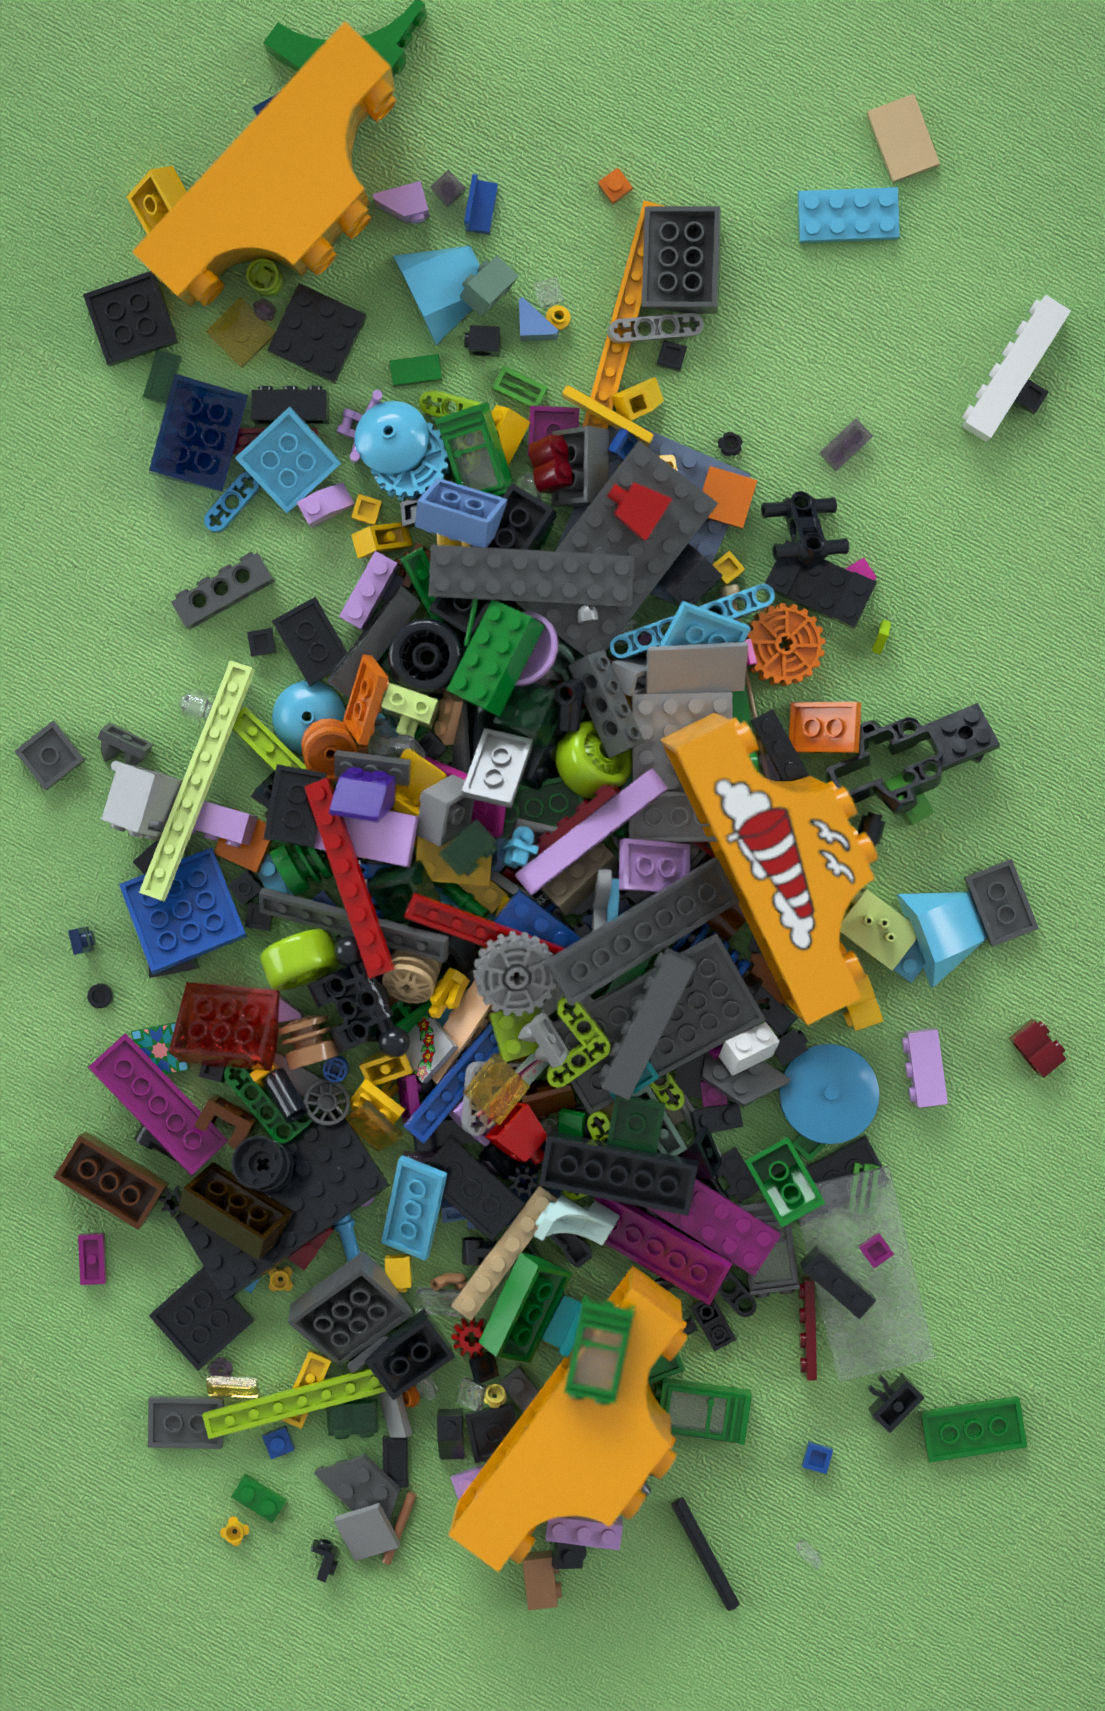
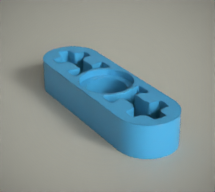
(214, 511)

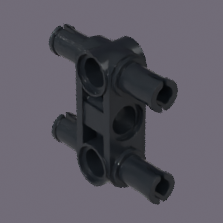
(804, 528)

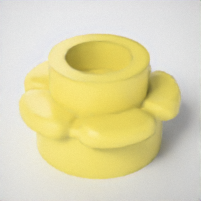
(499, 1391)

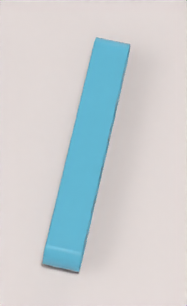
(724, 605)

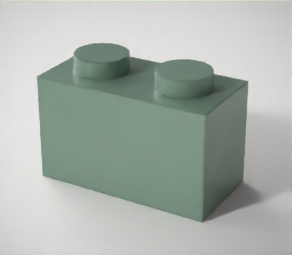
(488, 285)

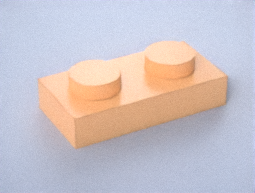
(448, 719)

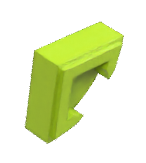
(883, 633)

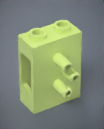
(411, 709)
(877, 929)

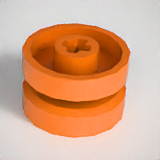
(322, 741)

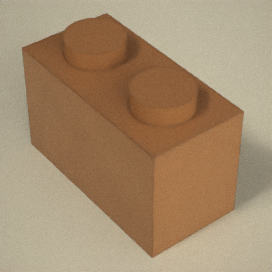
(541, 1581)

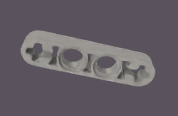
(656, 331)

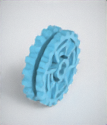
(419, 478)

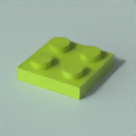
(507, 1031)

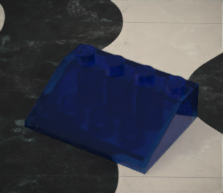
(198, 433)

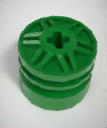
(299, 865)

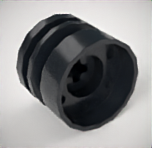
(249, 1161)

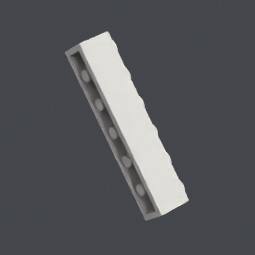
(1016, 368)

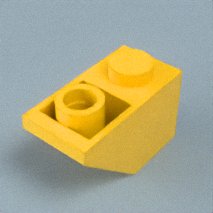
(638, 399)

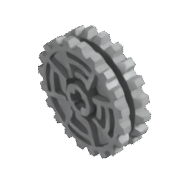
(496, 978)

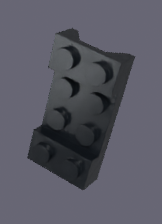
(823, 588)

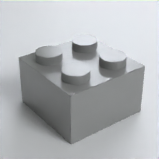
(444, 811)

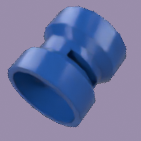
(337, 1065)

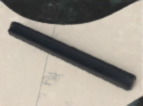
(705, 1554)

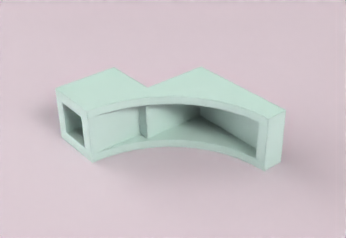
(567, 1217)

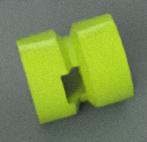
(265, 277)

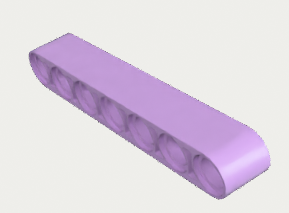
(591, 831)

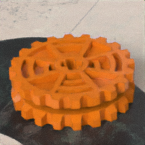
(803, 642)

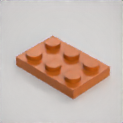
(365, 699)
(825, 727)

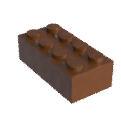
(111, 1180)

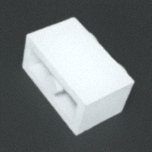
(748, 1048)

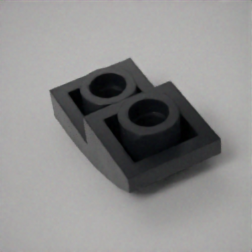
(713, 1324)

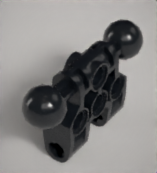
(366, 1012)

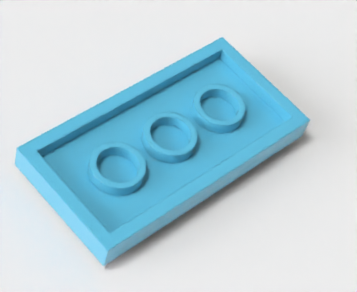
(848, 215)
(414, 1207)

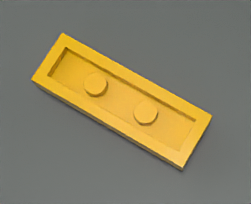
(312, 1371)

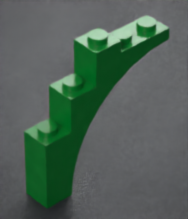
(297, 49)

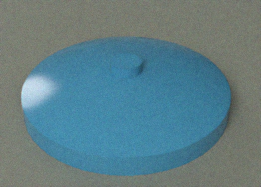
(829, 1094)

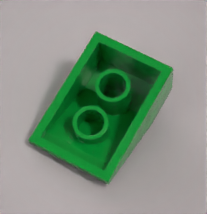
(785, 1182)

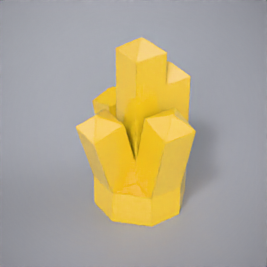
(448, 992)

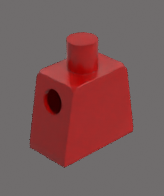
(639, 508)
(520, 1135)

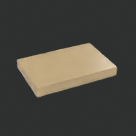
(903, 138)

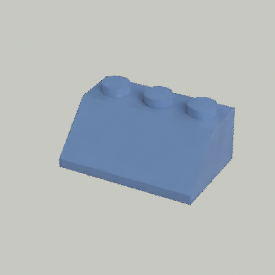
(460, 513)

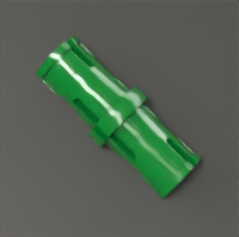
(465, 900)

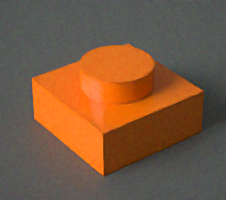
(615, 186)

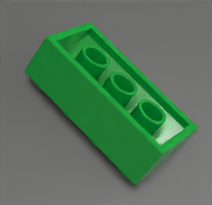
(524, 1308)

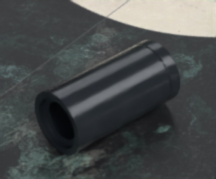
(285, 1095)

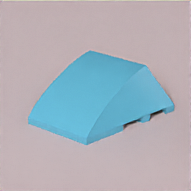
(436, 284)
(945, 929)

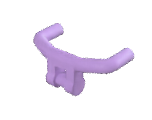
(349, 417)

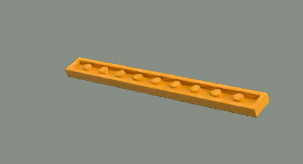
(626, 306)

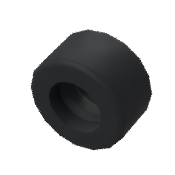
(460, 956)

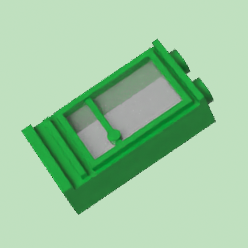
(475, 450)
(599, 1351)
(705, 1409)

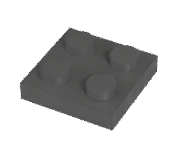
(50, 755)

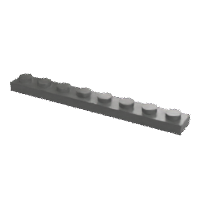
(336, 920)

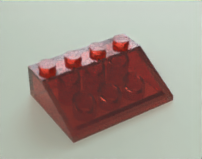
(227, 1026)

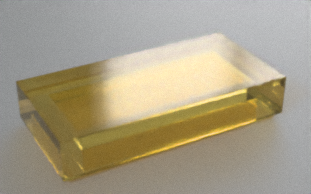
(232, 1386)

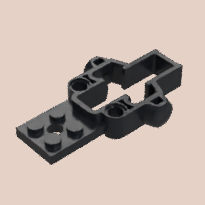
(944, 740)

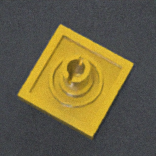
(379, 1098)

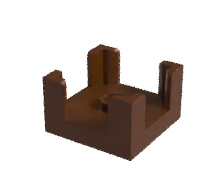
(229, 1114)

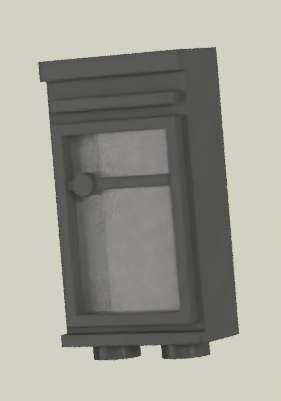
(780, 1268)

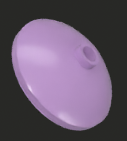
(542, 655)

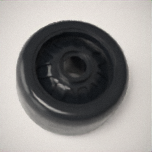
(410, 647)

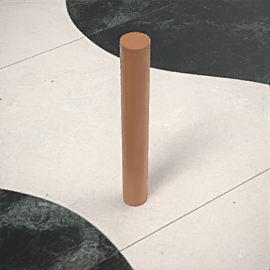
(400, 1523)

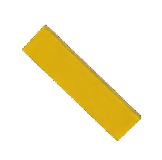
(606, 414)

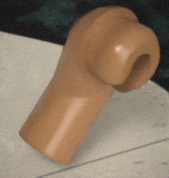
(445, 1279)

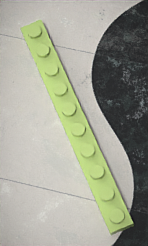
(197, 781)

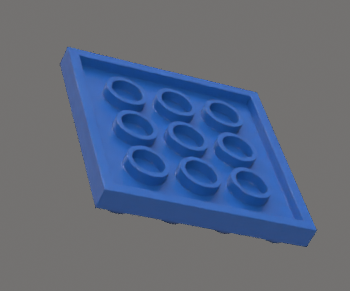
(191, 920)

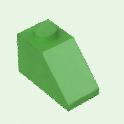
(920, 811)

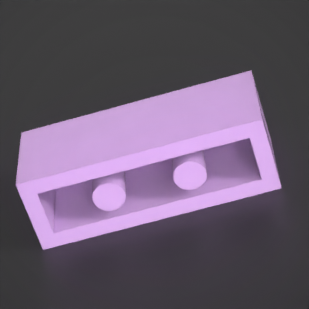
(369, 591)
(225, 823)
(924, 1067)
(584, 1532)

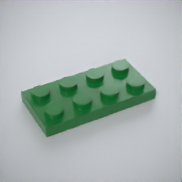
(973, 1429)

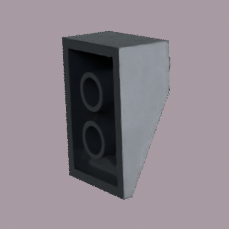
(689, 577)
(410, 1354)

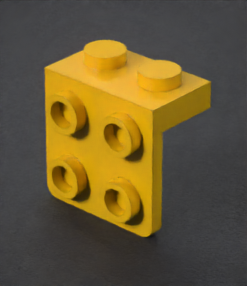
(422, 777)

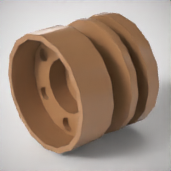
(308, 1041)

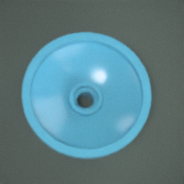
(396, 451)
(301, 698)

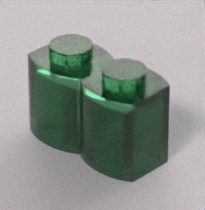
(353, 1417)

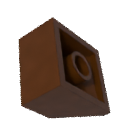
(546, 1099)

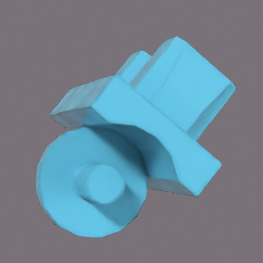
(519, 848)

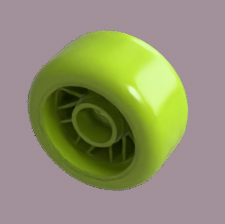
(585, 764)
(299, 959)

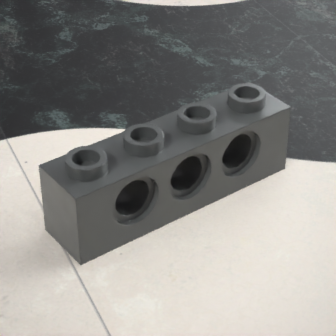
(215, 604)
(607, 704)

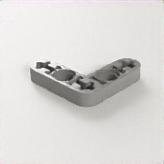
(601, 898)
(467, 1115)

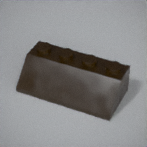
(234, 1211)

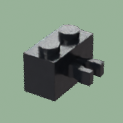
(895, 1402)

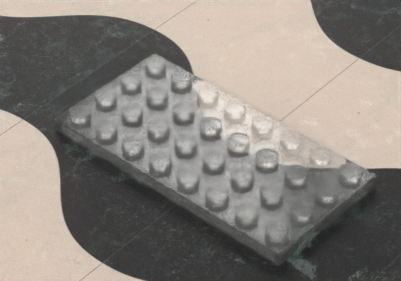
(895, 1326)

